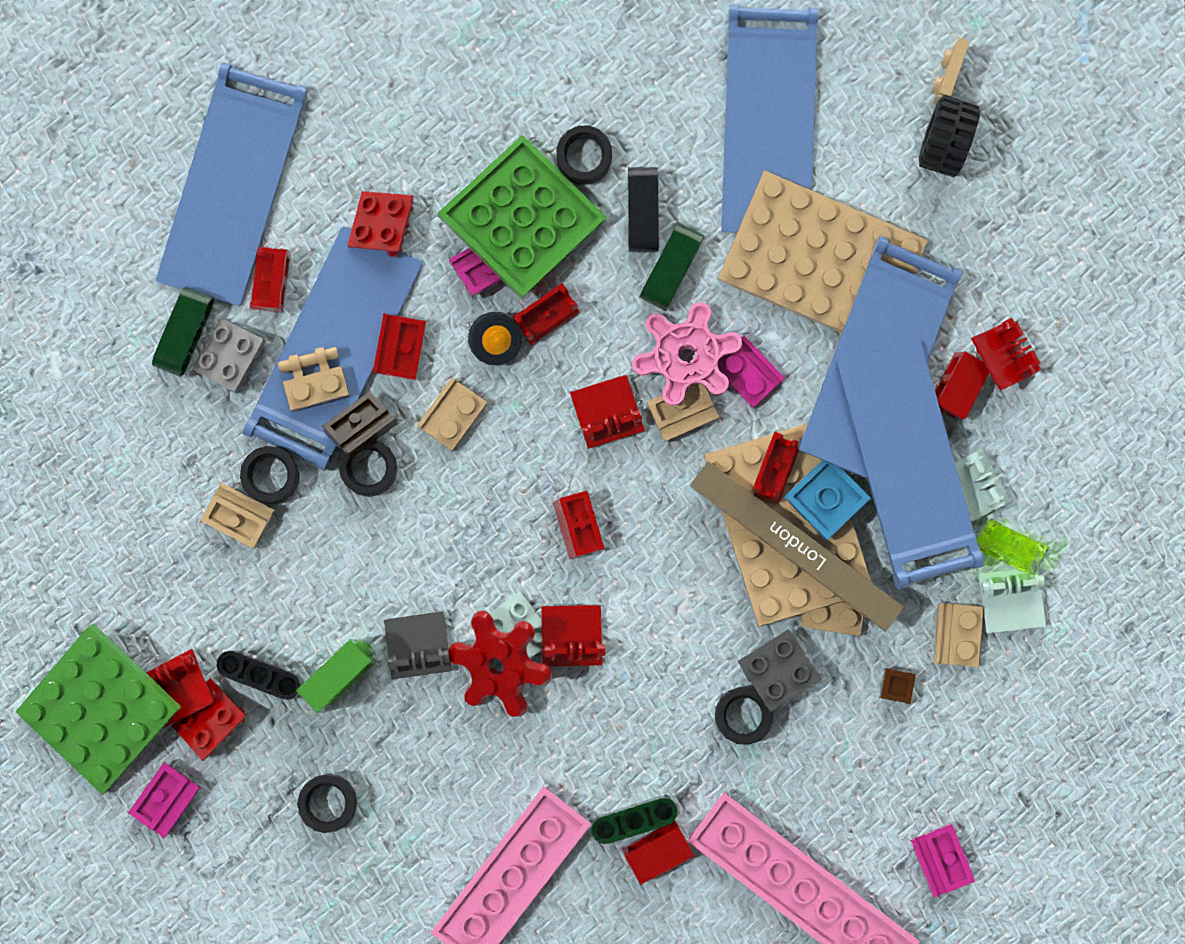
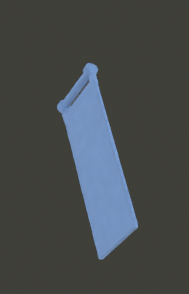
(767, 105)
(230, 187)
(886, 312)
(340, 313)
(908, 460)

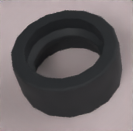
(591, 133)
(247, 471)
(381, 486)
(724, 728)
(304, 806)

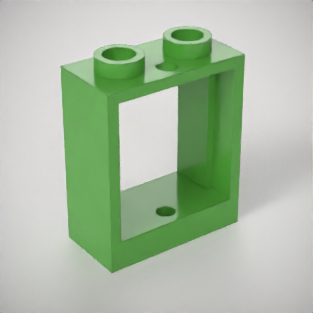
(337, 674)

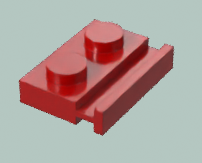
(399, 347)

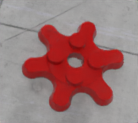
(511, 651)

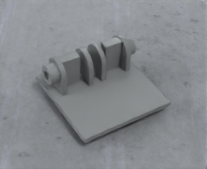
(229, 355)

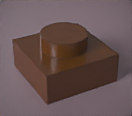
(897, 685)

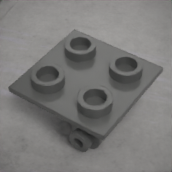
(417, 645)
(779, 670)

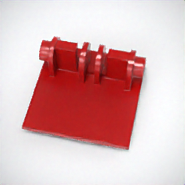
(381, 222)
(1004, 354)
(607, 411)
(572, 635)
(184, 683)
(212, 724)

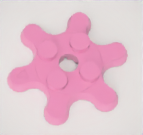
(693, 335)

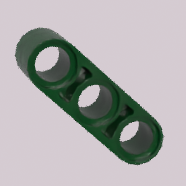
(671, 266)
(183, 331)
(649, 822)

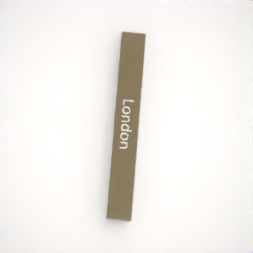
(797, 546)

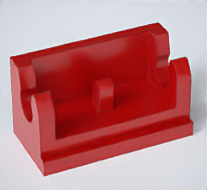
(270, 279)
(546, 314)
(960, 384)
(776, 467)
(578, 524)
(657, 852)

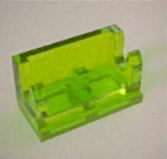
(1012, 547)

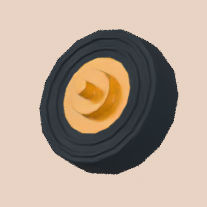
(495, 338)

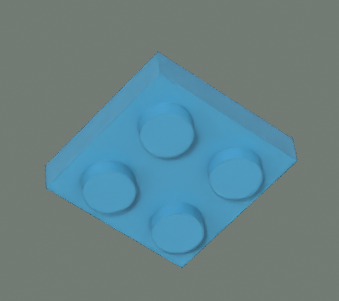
(827, 498)

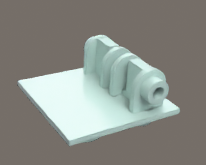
(980, 485)
(1011, 600)
(517, 610)

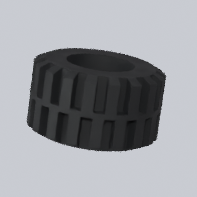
(949, 136)

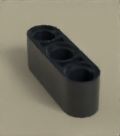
(643, 209)
(246, 669)

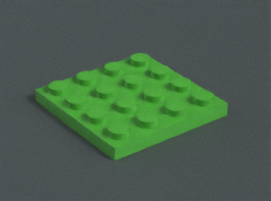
(522, 217)
(98, 709)

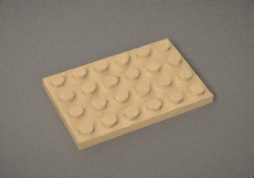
(807, 251)
(771, 581)

